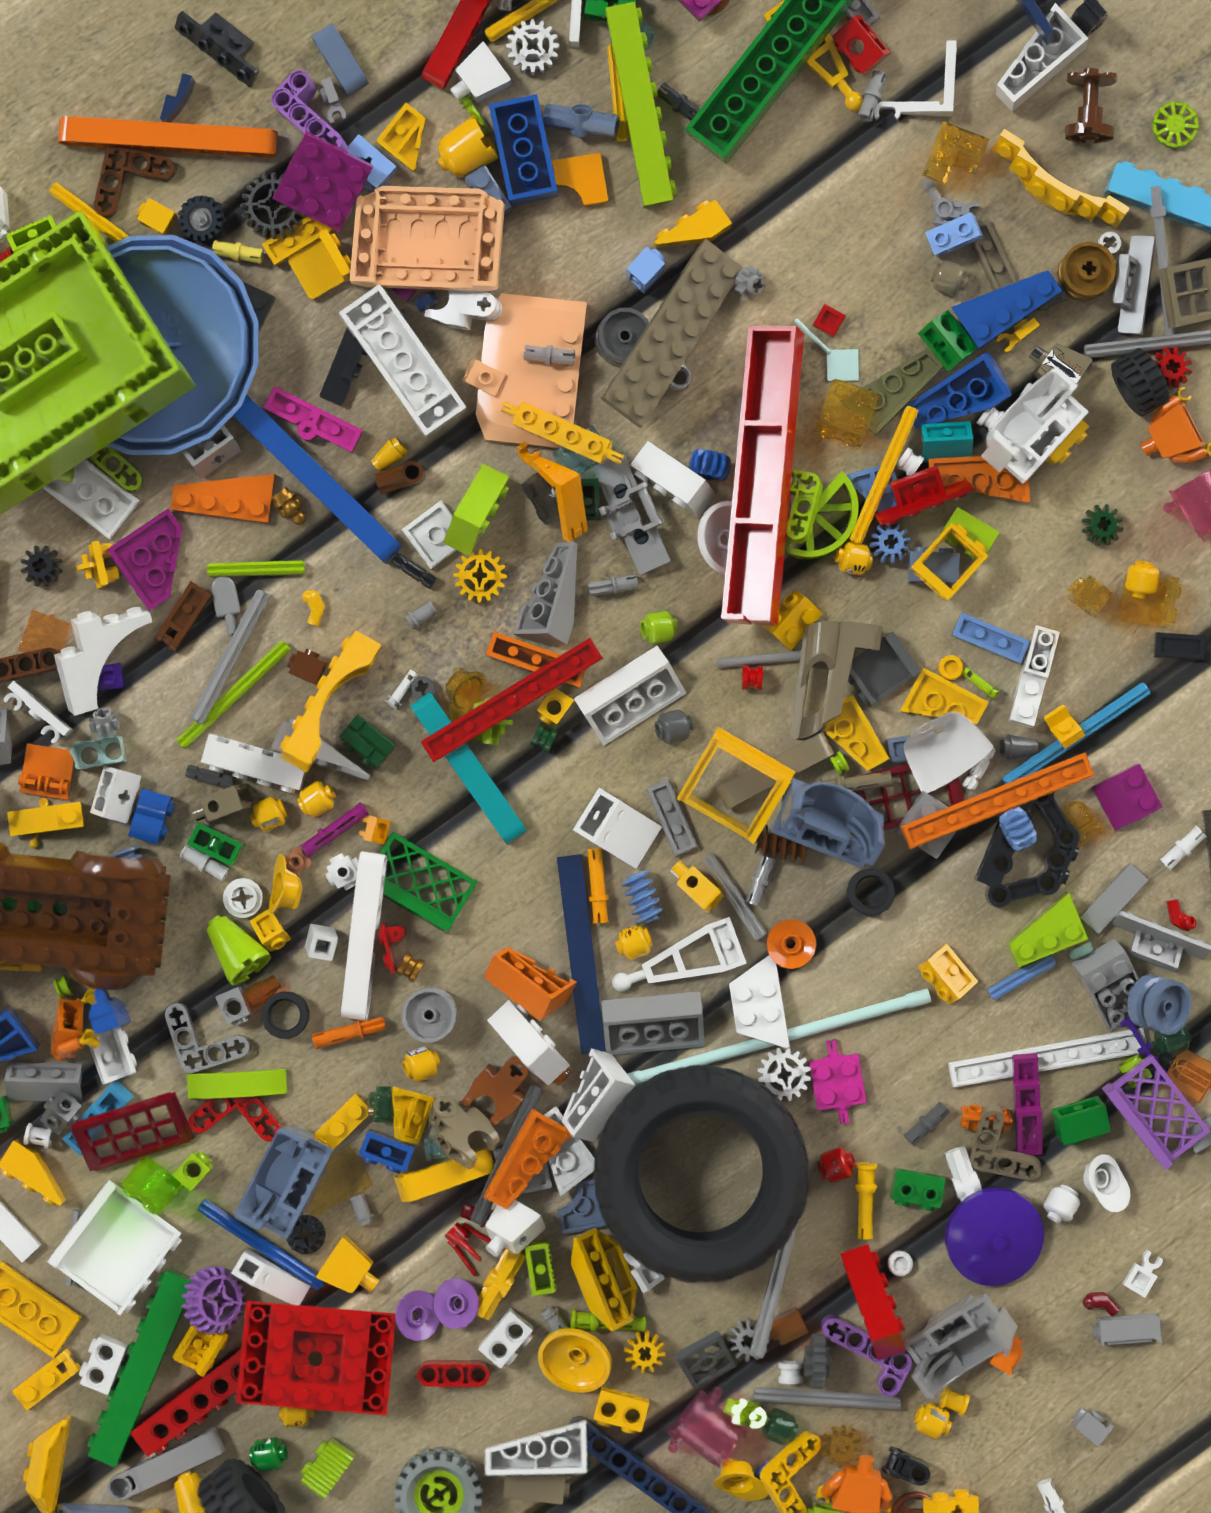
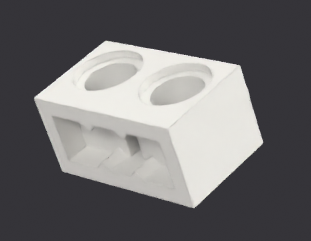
(501, 1334)
(108, 1365)

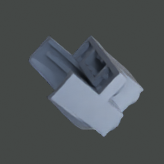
(825, 822)
(284, 1181)

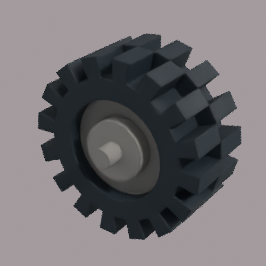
(201, 218)

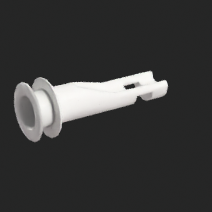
(401, 690)

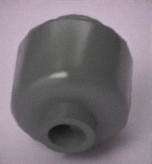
(673, 726)

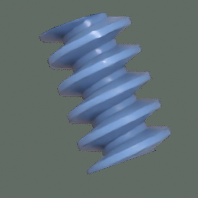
(642, 897)

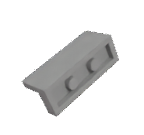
(42, 1081)

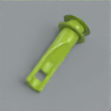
(472, 111)
(981, 684)

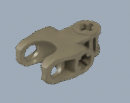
(459, 1128)

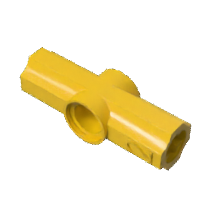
(499, 1282)

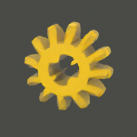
(635, 1352)

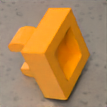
(376, 829)

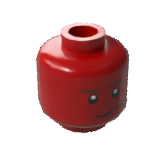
(836, 1165)

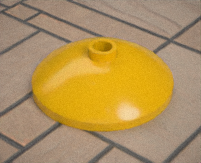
(574, 1360)

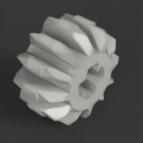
(736, 1340)

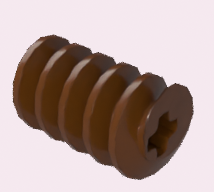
(779, 844)

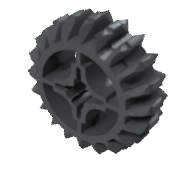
(263, 206)

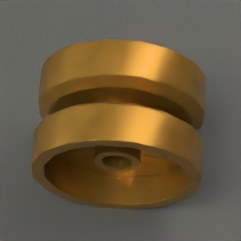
(1075, 280)

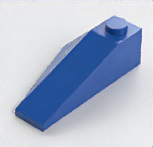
(965, 392)

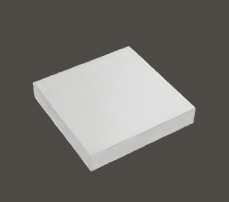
(429, 533)

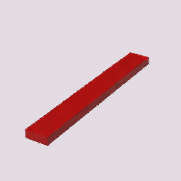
(511, 699)

